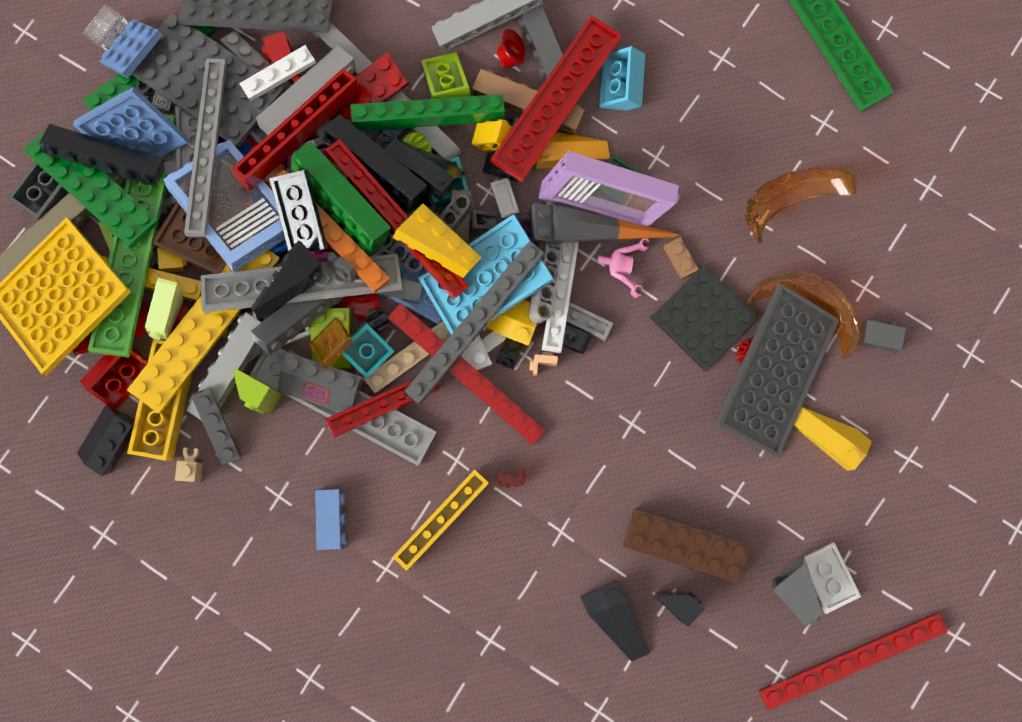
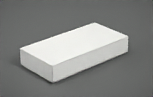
(504, 198)

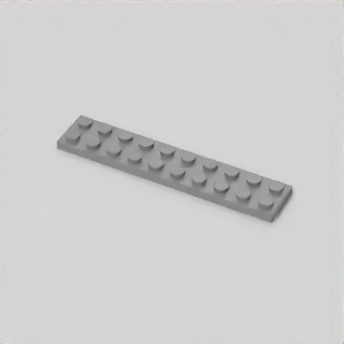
(242, 288)
(392, 431)

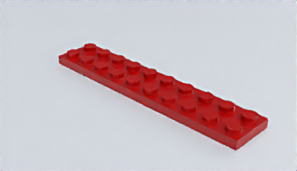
(556, 98)

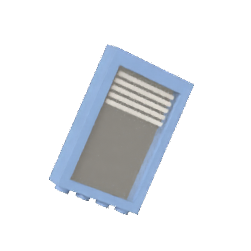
(239, 221)

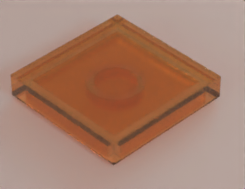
(331, 343)

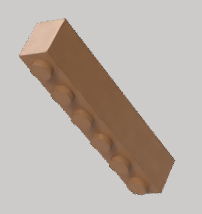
(518, 96)

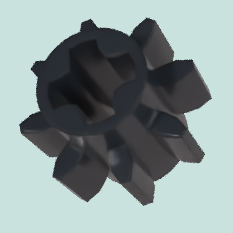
(377, 320)

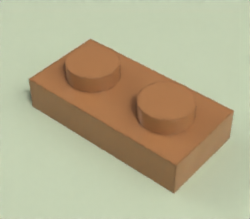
(680, 258)

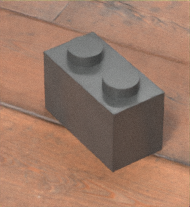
(882, 336)

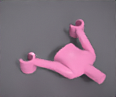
(622, 265)

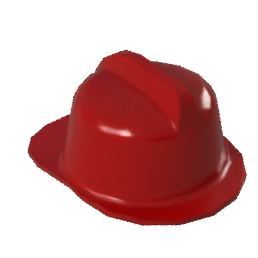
(511, 49)

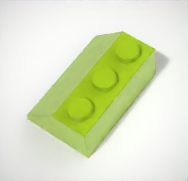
(255, 393)

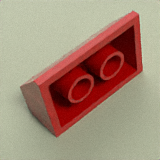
(113, 376)

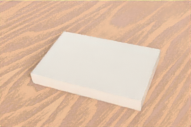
(831, 578)

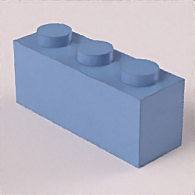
(330, 519)

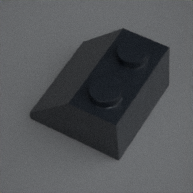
(682, 605)

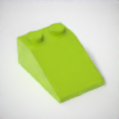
(445, 77)
(321, 322)

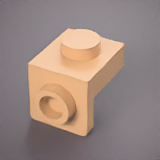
(546, 358)

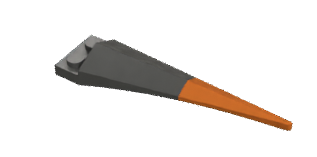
(564, 225)

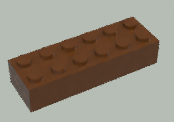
(686, 546)

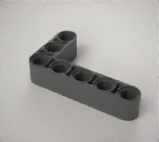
(453, 208)

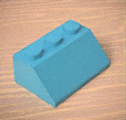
(622, 80)

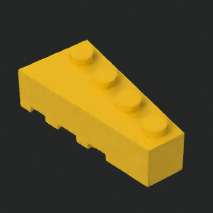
(437, 241)

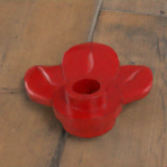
(361, 304)

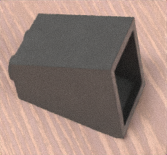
(798, 592)

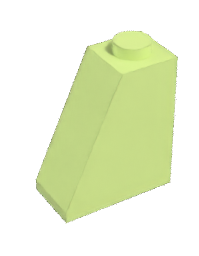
(163, 309)

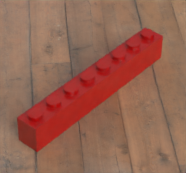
(295, 129)

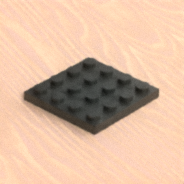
(704, 317)

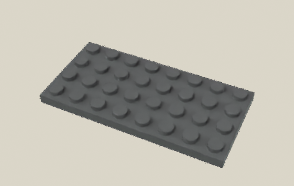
(259, 14)
(177, 73)
(777, 371)

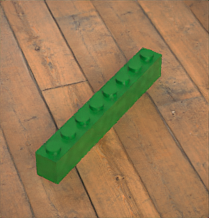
(427, 112)

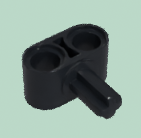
(576, 339)

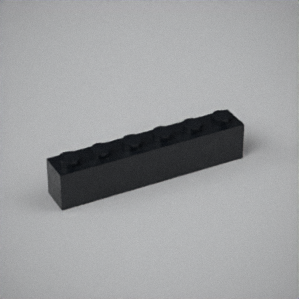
(102, 155)
(382, 166)

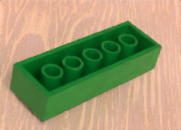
(341, 200)

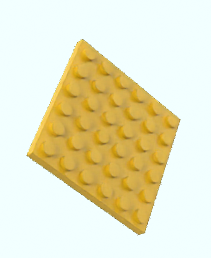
(58, 296)

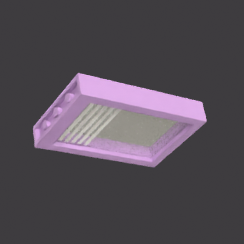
(608, 190)

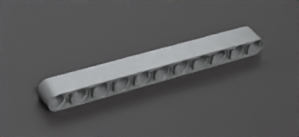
(441, 143)

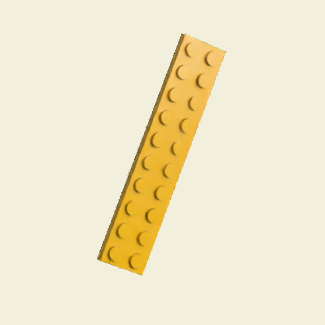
(187, 347)

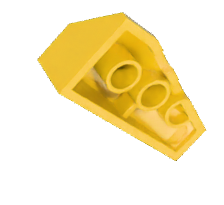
(515, 323)
(836, 439)

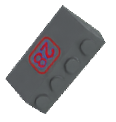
(314, 384)

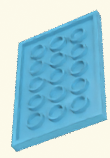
(498, 250)

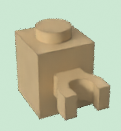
(189, 469)

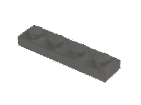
(215, 426)

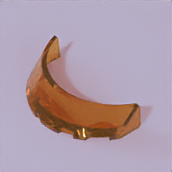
(793, 188)
(820, 293)

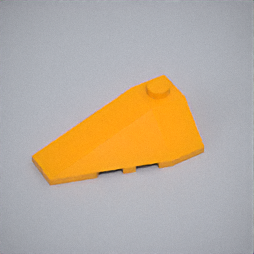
(564, 142)

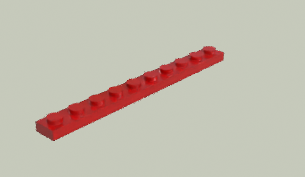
(389, 211)
(468, 376)
(853, 661)

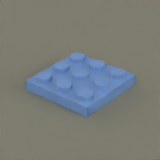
(130, 48)

